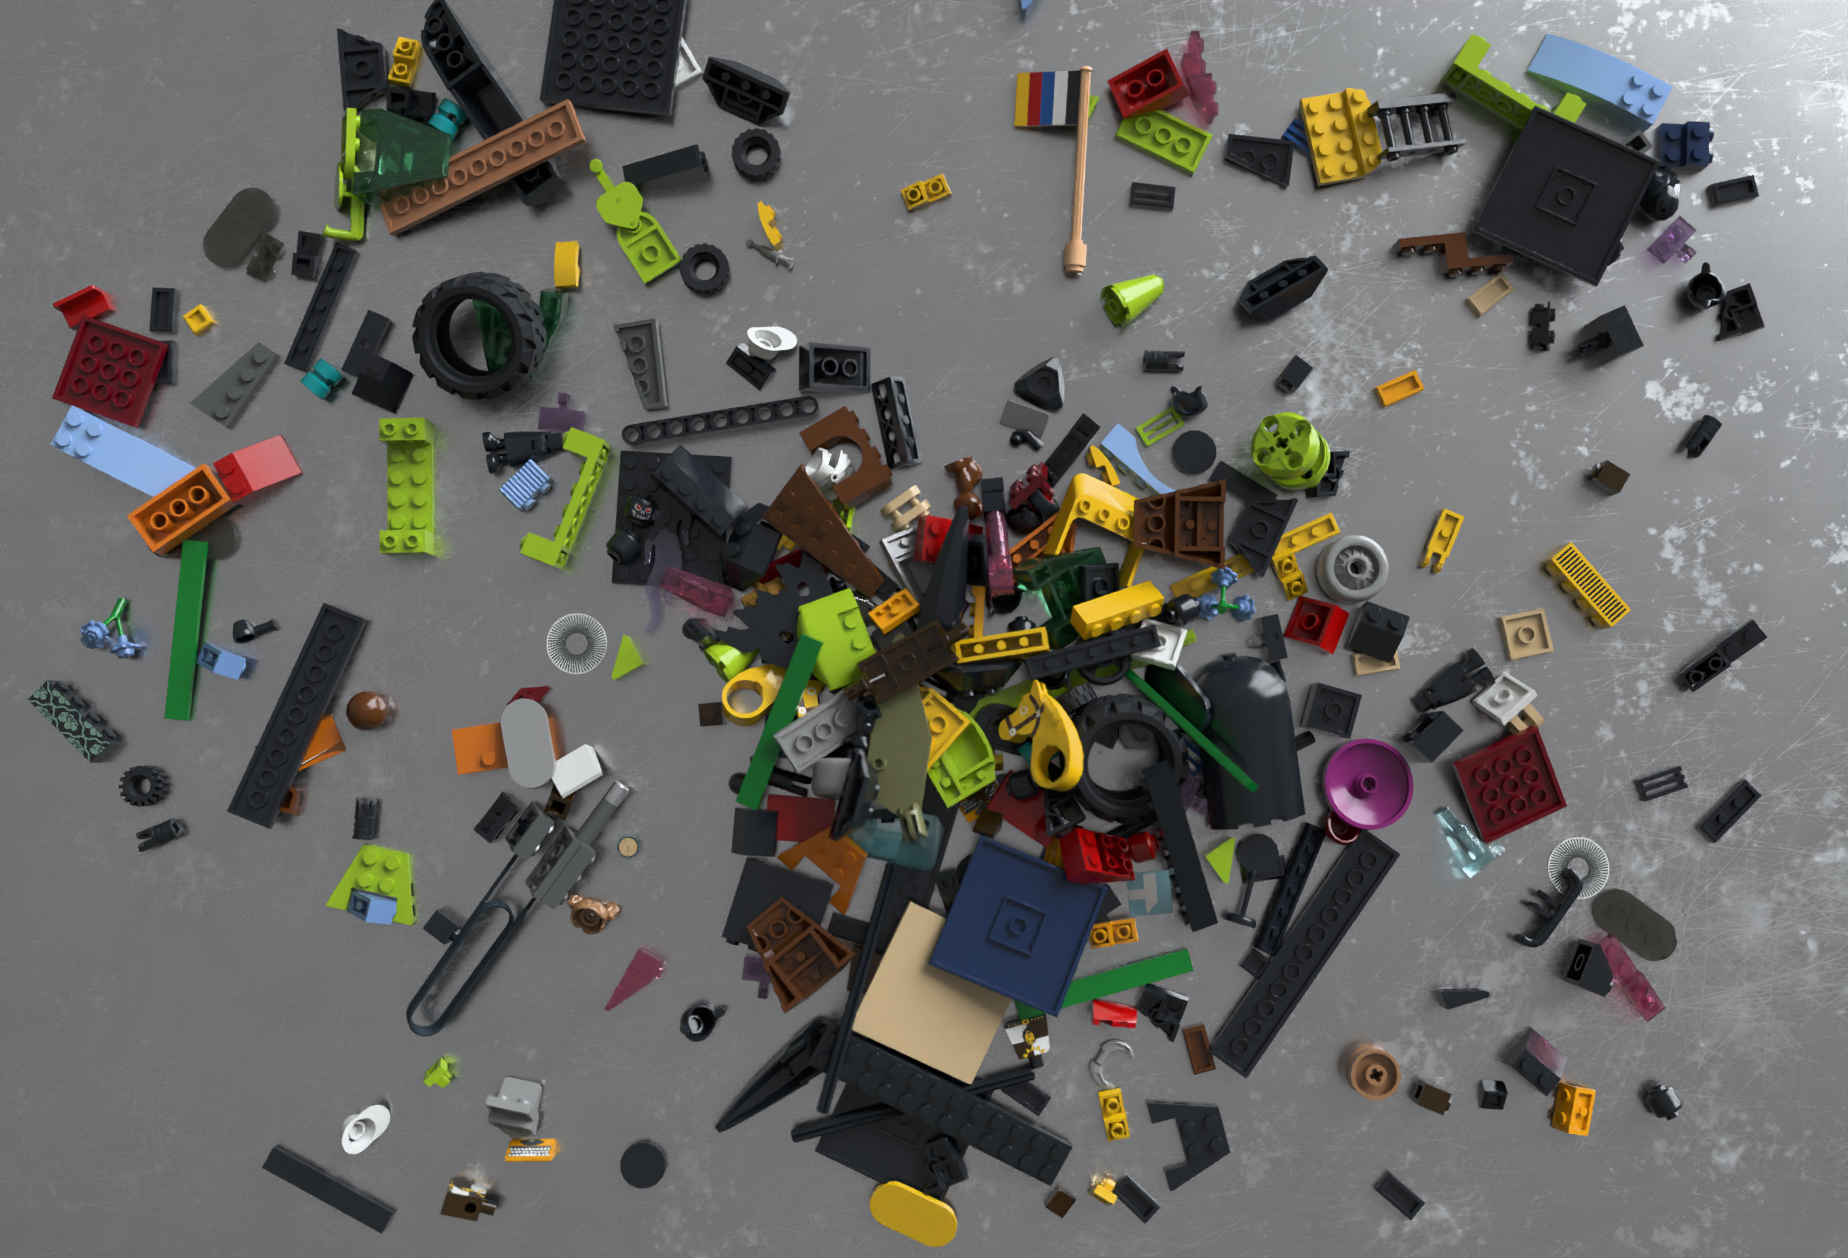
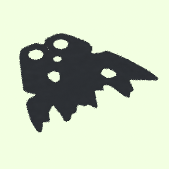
(778, 613)

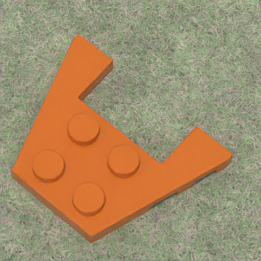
(838, 859)

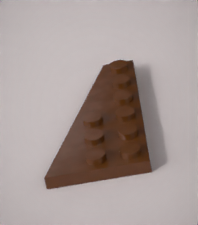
(816, 527)

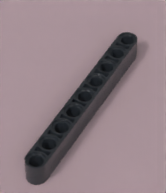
(711, 417)

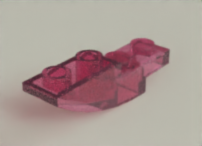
(1197, 82)
(1630, 980)

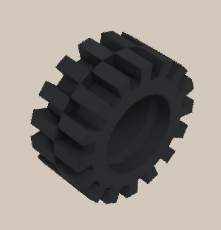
(129, 786)

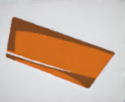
(325, 743)

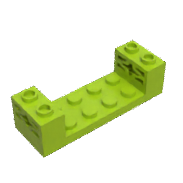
(1497, 94)
(595, 453)
(408, 487)

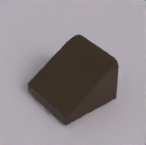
(988, 823)
(1059, 1202)

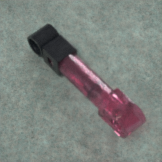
(997, 536)

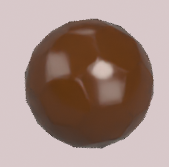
(366, 711)

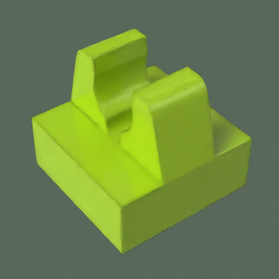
(437, 1074)

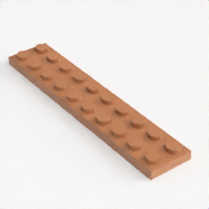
(488, 165)

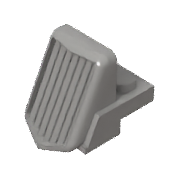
(515, 1108)

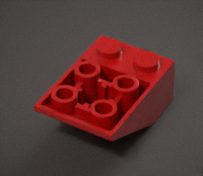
(1095, 857)

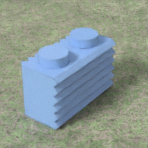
(526, 486)

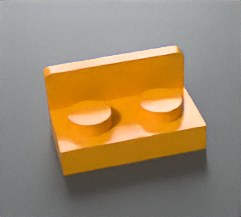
(894, 611)
(1573, 1109)

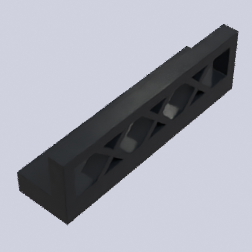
(900, 421)

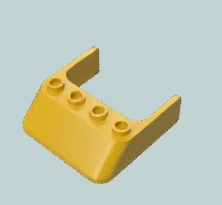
(1103, 506)

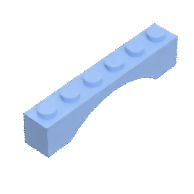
(1122, 448)

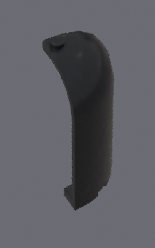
(1256, 732)

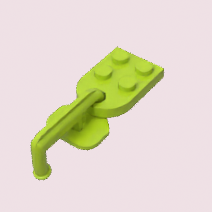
(345, 171)
(644, 246)

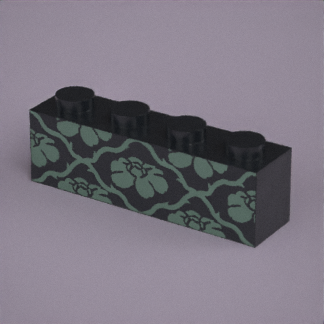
(74, 721)

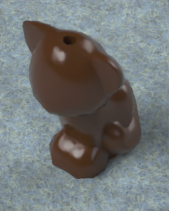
(966, 475)

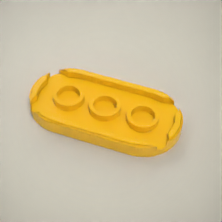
(913, 1214)

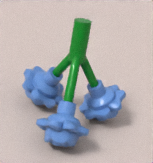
(1242, 607)
(96, 633)

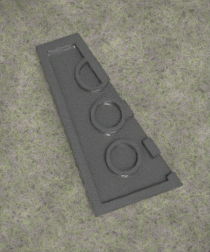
(644, 356)
(236, 386)

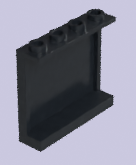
(762, 886)

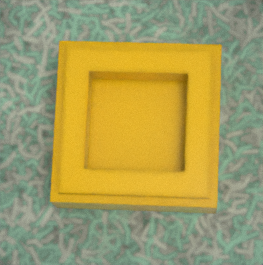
(198, 319)

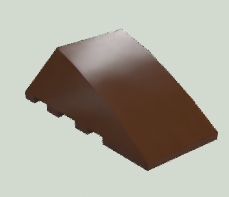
(1184, 523)
(796, 952)

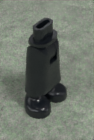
(520, 447)
(698, 631)
(1453, 683)

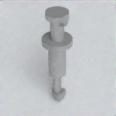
(776, 256)

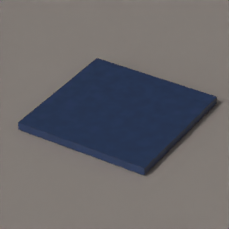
(1017, 926)

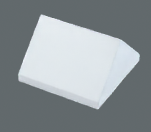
(576, 770)

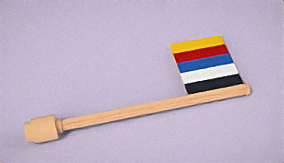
(1060, 100)

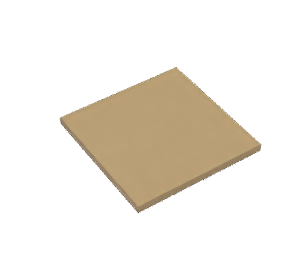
(926, 1008)

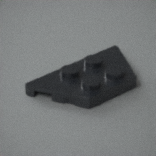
(361, 69)
(1261, 530)

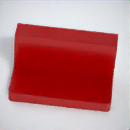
(87, 302)

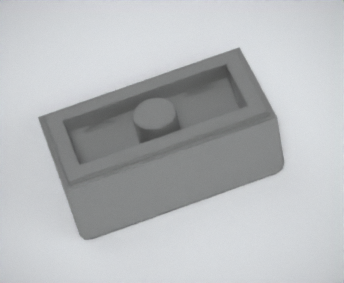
(1024, 418)

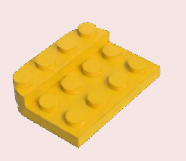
(1340, 136)
(944, 723)

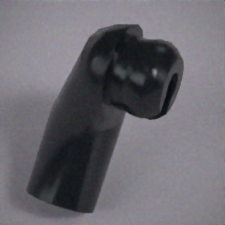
(1026, 436)

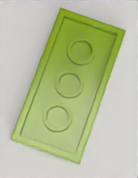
(1165, 139)

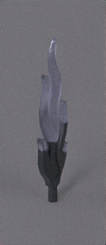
(667, 549)

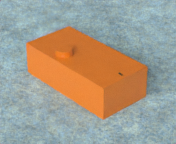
(182, 509)
(479, 748)

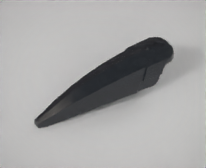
(948, 580)
(778, 1079)

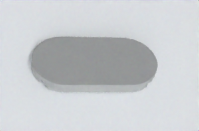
(528, 743)

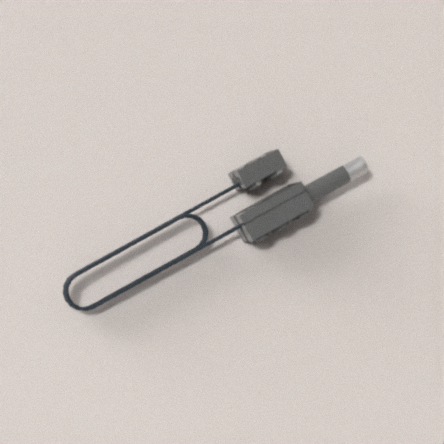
(548, 883)

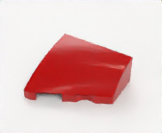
(1113, 1013)

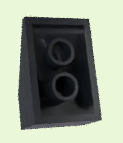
(834, 368)

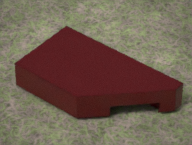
(532, 693)

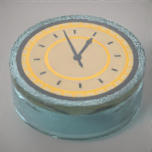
(628, 846)

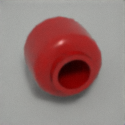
(1142, 847)

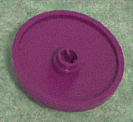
(1367, 784)

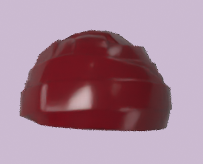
(1338, 831)

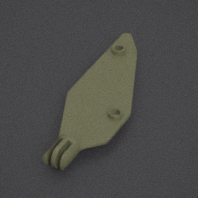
(901, 756)

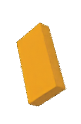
(1399, 389)

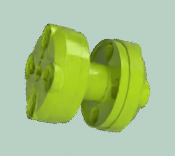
(1290, 451)

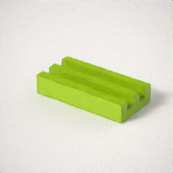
(1143, 436)

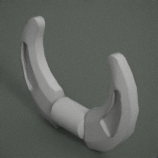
(1095, 1067)

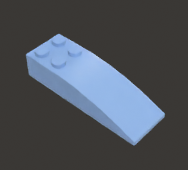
(1600, 81)
(118, 453)

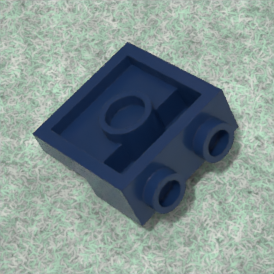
(1685, 145)

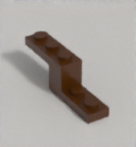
(1453, 254)

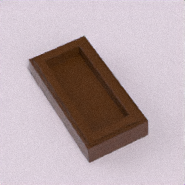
(1197, 1049)

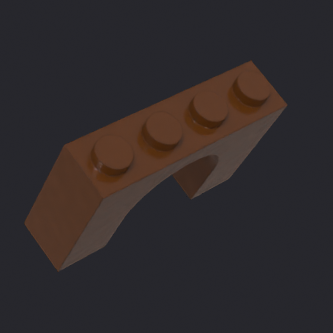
(842, 428)

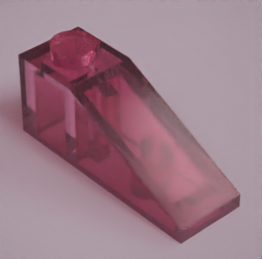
(698, 591)
(640, 972)

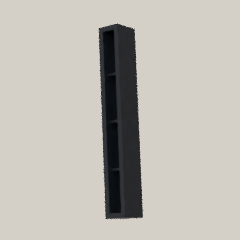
(1179, 846)

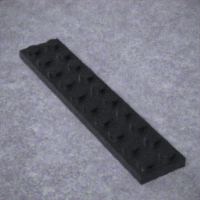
(297, 716)

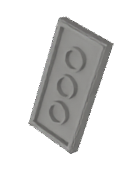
(818, 731)

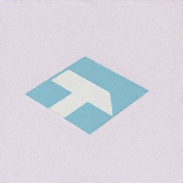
(1150, 893)

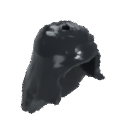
(1661, 193)

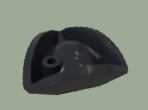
(1043, 385)

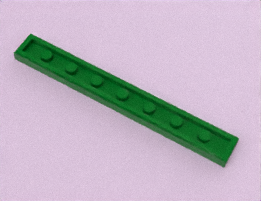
(186, 630)
(780, 716)
(1192, 731)
(1119, 980)

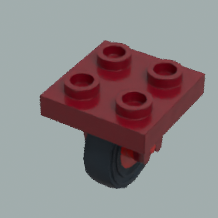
(1034, 491)

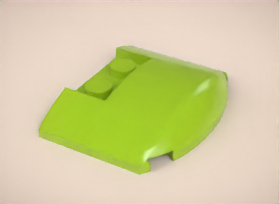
(844, 634)
(964, 765)

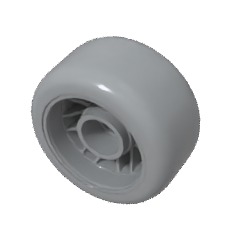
(1335, 572)
(829, 777)

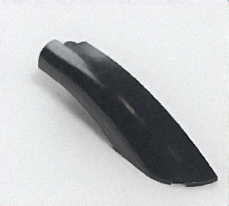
(481, 93)

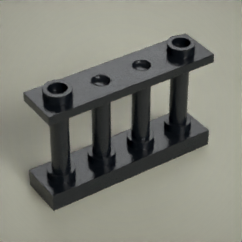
(1421, 106)

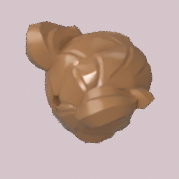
(581, 915)

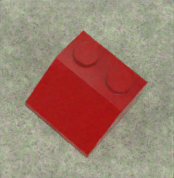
(1316, 624)

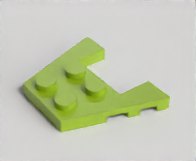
(379, 872)

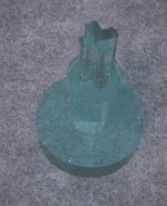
(1479, 854)

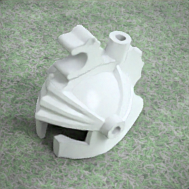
(829, 470)

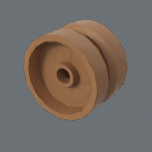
(1359, 1075)

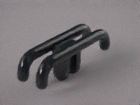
(1557, 913)

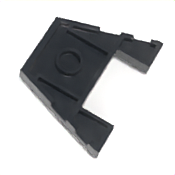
(1200, 1136)

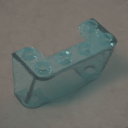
(891, 846)

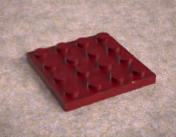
(110, 371)
(1509, 784)

